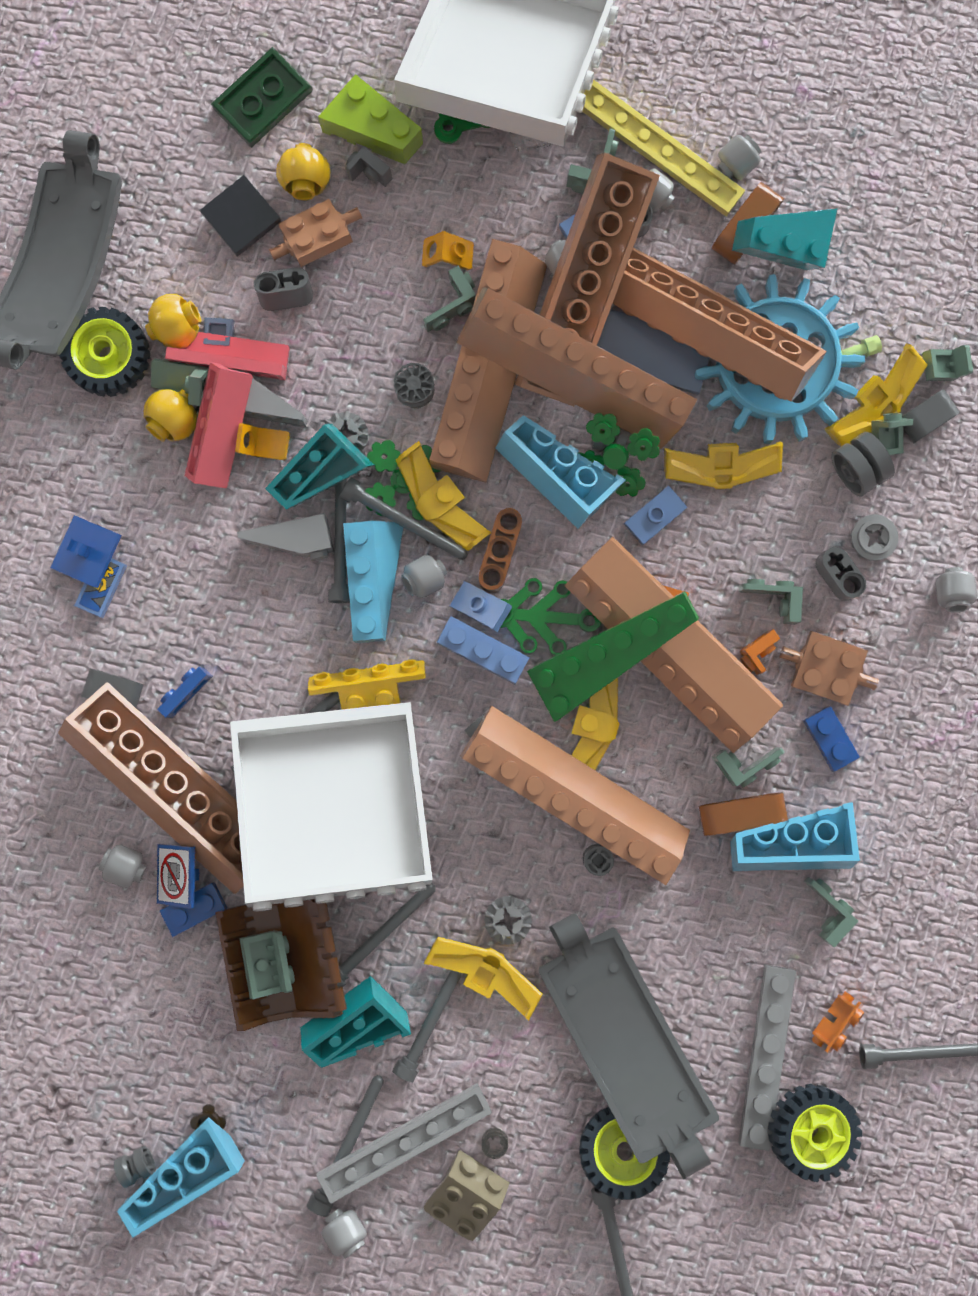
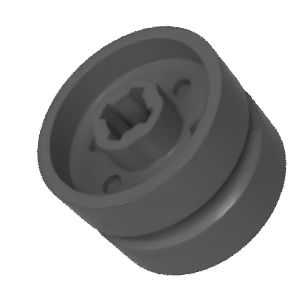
(863, 464)

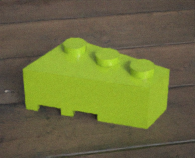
(371, 121)

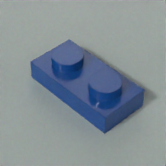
(176, 699)
(831, 738)
(206, 903)

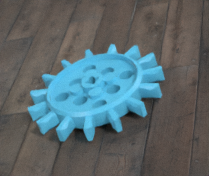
(806, 323)

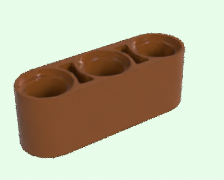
(761, 202)
(500, 536)
(742, 813)

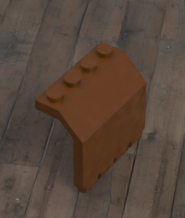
(310, 956)

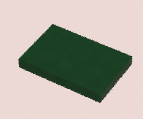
(261, 97)

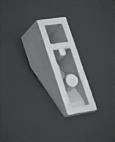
(268, 406)
(298, 537)

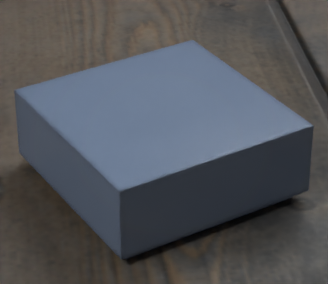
(220, 327)

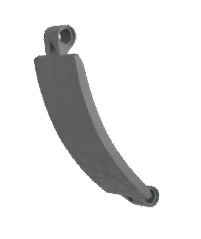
(59, 253)
(628, 1046)

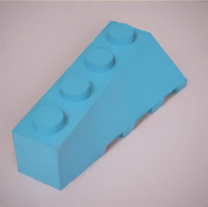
(557, 470)
(371, 570)
(800, 843)
(192, 1170)

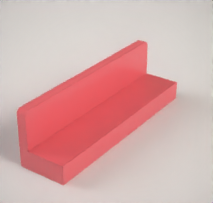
(242, 354)
(217, 426)

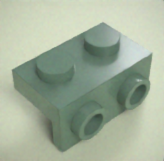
(267, 964)

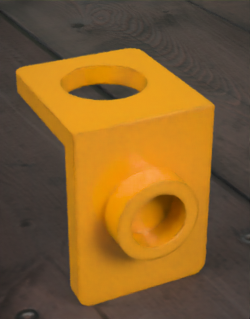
(449, 249)
(263, 442)

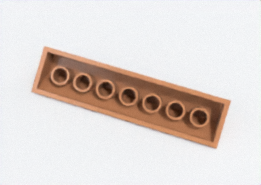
(596, 251)
(717, 326)
(573, 367)
(480, 386)
(691, 663)
(159, 780)
(577, 794)

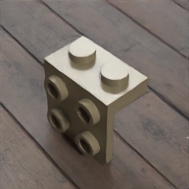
(467, 1196)

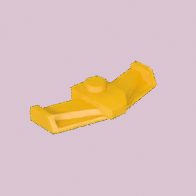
(880, 397)
(723, 465)
(438, 499)
(596, 725)
(485, 972)

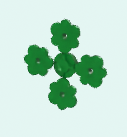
(616, 456)
(397, 480)

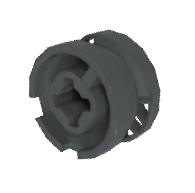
(414, 385)

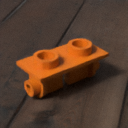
(833, 1033)

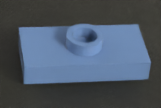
(655, 515)
(481, 606)

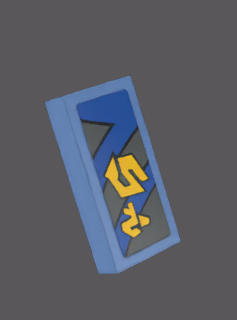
(98, 600)

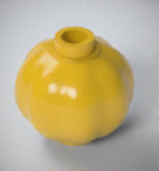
(303, 172)
(173, 321)
(169, 415)

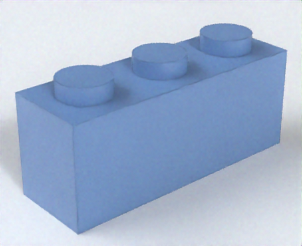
(482, 650)

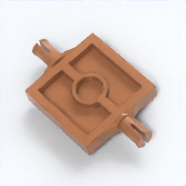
(315, 233)
(829, 668)

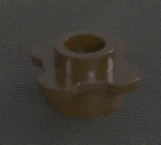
(207, 1111)

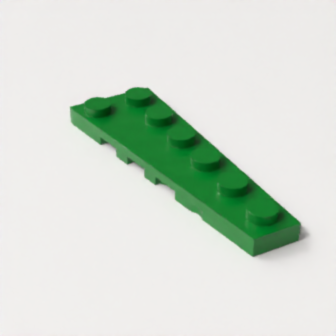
(593, 664)

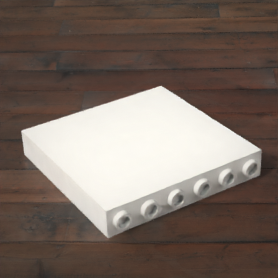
(507, 62)
(329, 806)

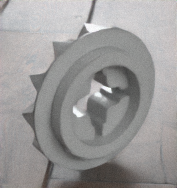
(354, 424)
(888, 537)
(515, 908)

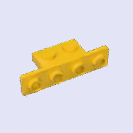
(367, 686)

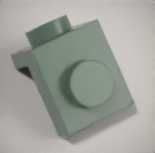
(948, 364)
(890, 431)

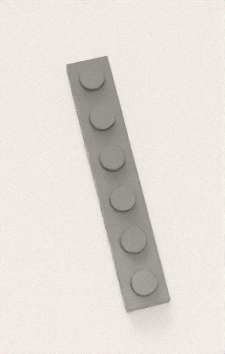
(767, 1056)
(403, 1143)

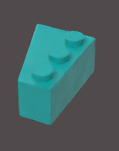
(788, 239)
(317, 467)
(368, 1020)

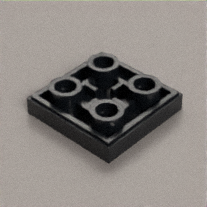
(240, 215)

